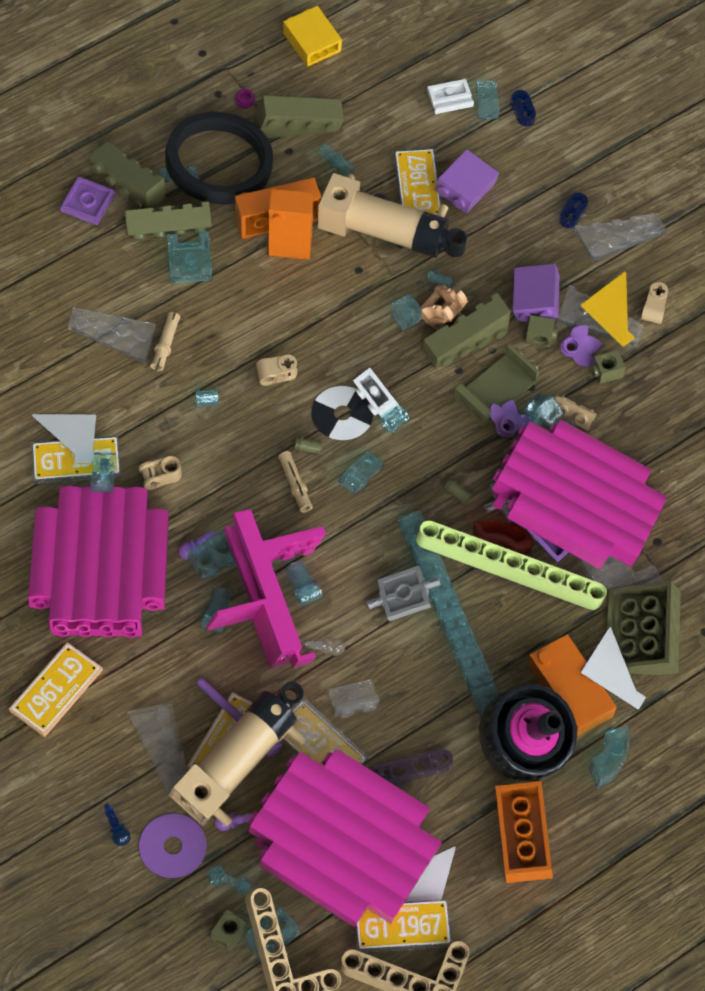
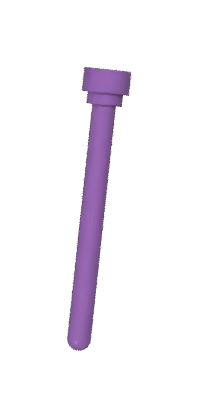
(230, 709)

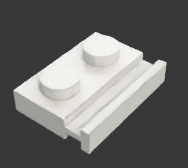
(450, 96)

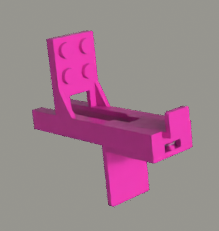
(267, 603)

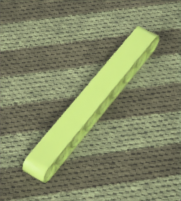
(521, 563)

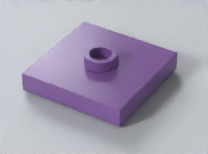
(87, 200)

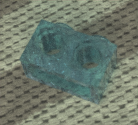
(210, 552)
(288, 934)

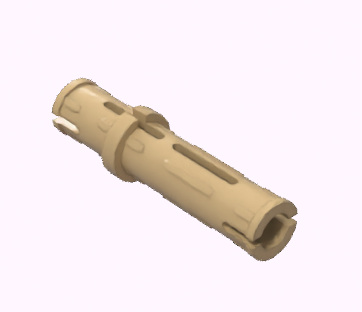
(163, 348)
(298, 489)

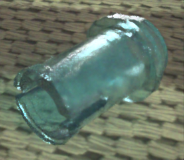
(440, 279)

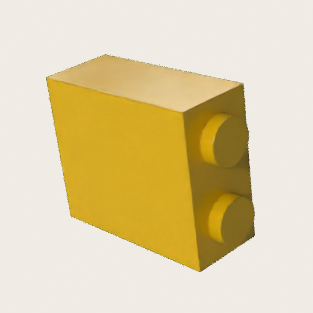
(312, 36)

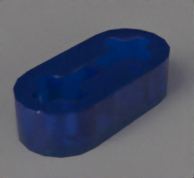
(527, 107)
(570, 208)

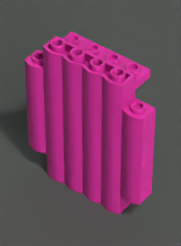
(578, 493)
(99, 561)
(343, 836)

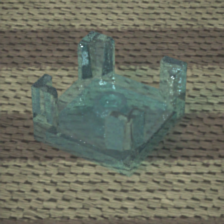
(190, 259)

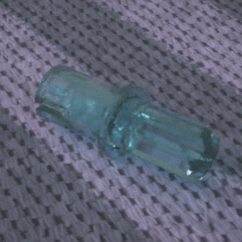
(336, 159)

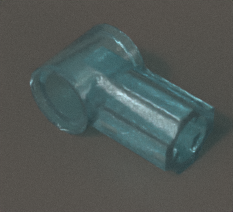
(305, 588)
(219, 600)

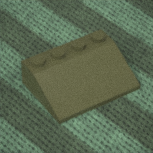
(646, 626)

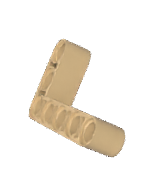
(279, 955)
(409, 978)

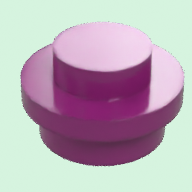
(245, 98)

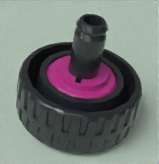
(527, 732)

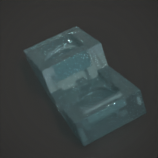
(487, 99)
(360, 472)

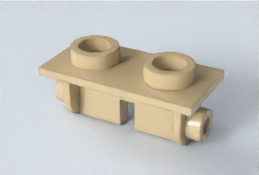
(575, 414)

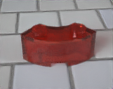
(504, 535)

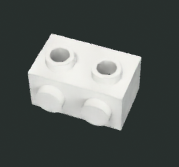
(376, 393)

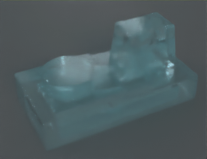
(103, 472)

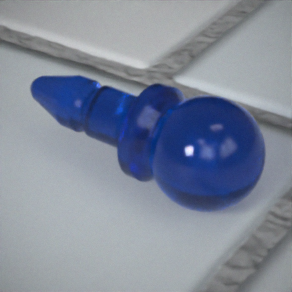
(120, 835)

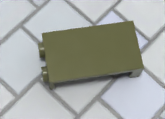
(497, 385)

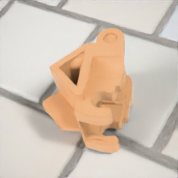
(439, 316)

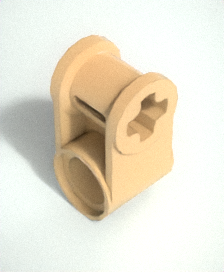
(655, 304)
(274, 369)
(159, 472)

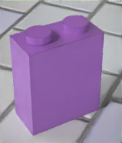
(466, 181)
(536, 292)

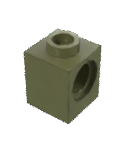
(541, 331)
(611, 359)
(225, 939)

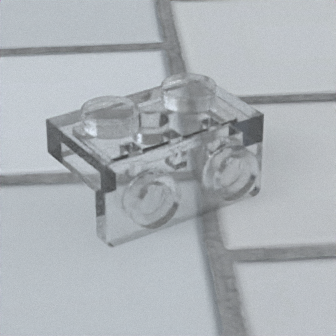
(353, 698)

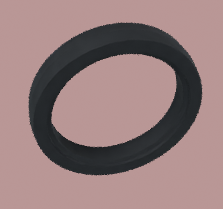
(221, 122)

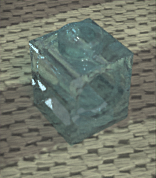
(406, 312)
(543, 410)

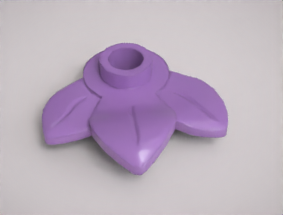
(583, 346)
(508, 417)

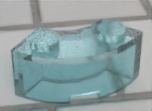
(610, 762)

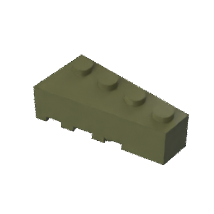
(298, 116)
(128, 177)
(167, 219)
(468, 333)

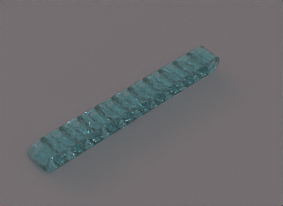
(451, 615)

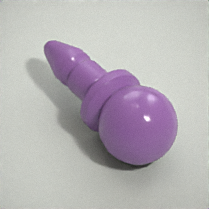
(187, 546)
(236, 819)

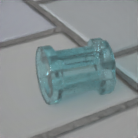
(206, 398)
(395, 419)

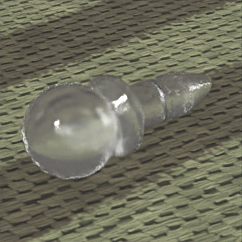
(334, 647)

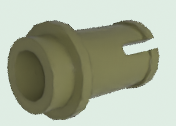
(308, 445)
(457, 491)

